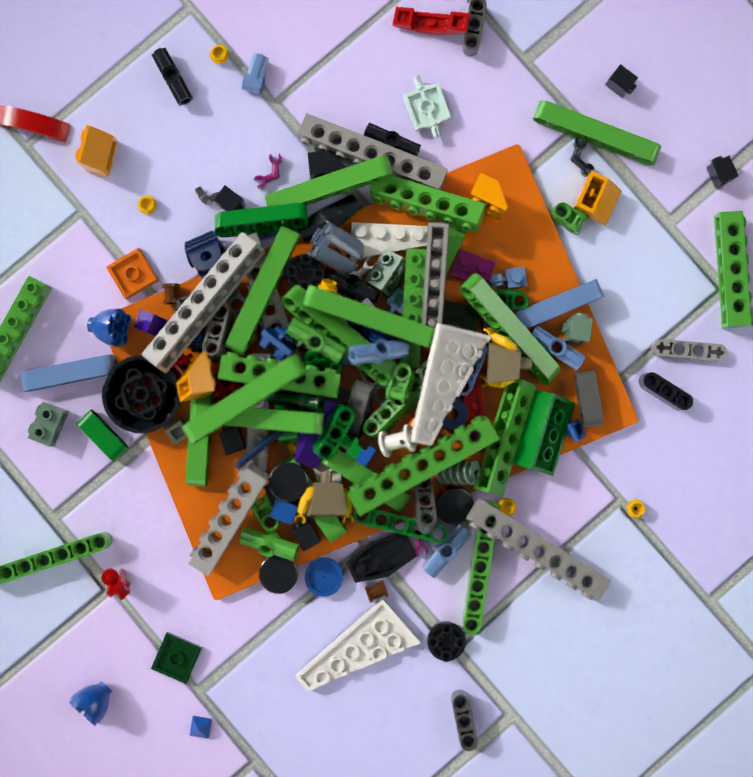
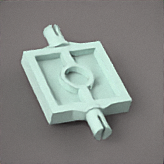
(426, 107)

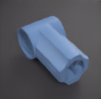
(254, 79)

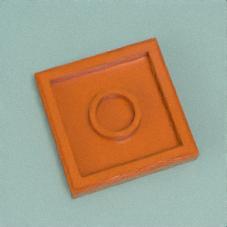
(132, 273)

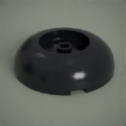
(121, 404)

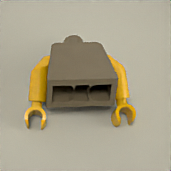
(503, 361)
(325, 500)

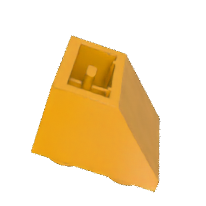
(96, 151)
(489, 192)
(597, 198)
(196, 380)

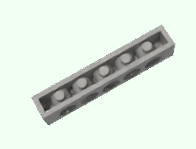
(435, 274)
(256, 435)
(201, 558)

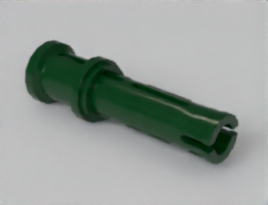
(303, 401)

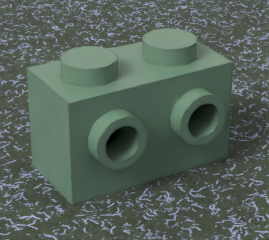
(387, 272)
(577, 329)
(47, 424)

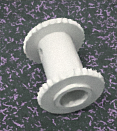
(396, 441)

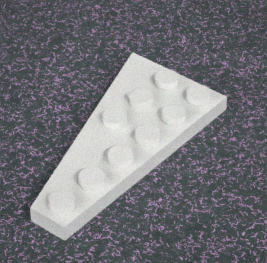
(446, 374)
(362, 644)

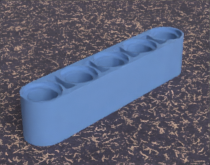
(560, 304)
(67, 373)

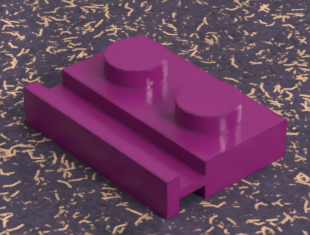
(469, 264)

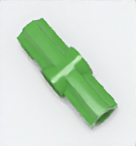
(327, 346)
(269, 544)

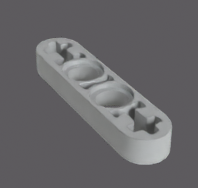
(689, 350)

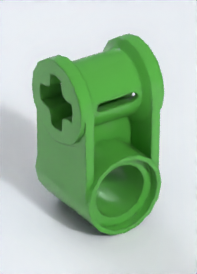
(570, 218)
(399, 387)
(264, 511)

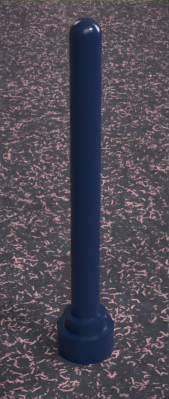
(262, 445)

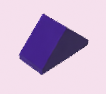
(149, 322)

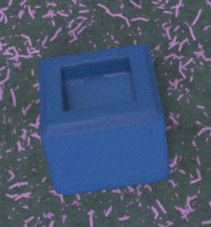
(284, 511)

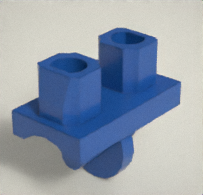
(279, 339)

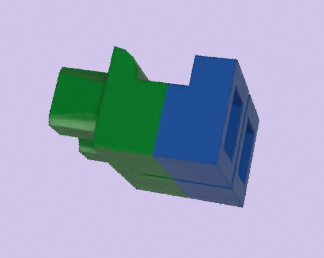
(357, 452)

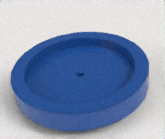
(325, 585)

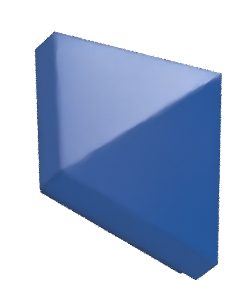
(575, 431)
(200, 727)

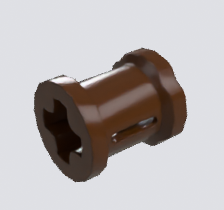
(170, 293)
(376, 591)

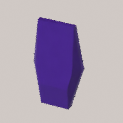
(304, 449)

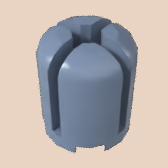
(342, 240)

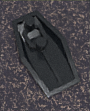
(336, 213)
(381, 558)

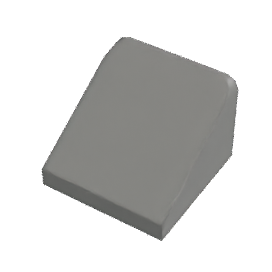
(174, 429)

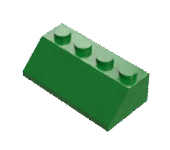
(544, 432)

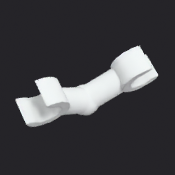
(363, 270)

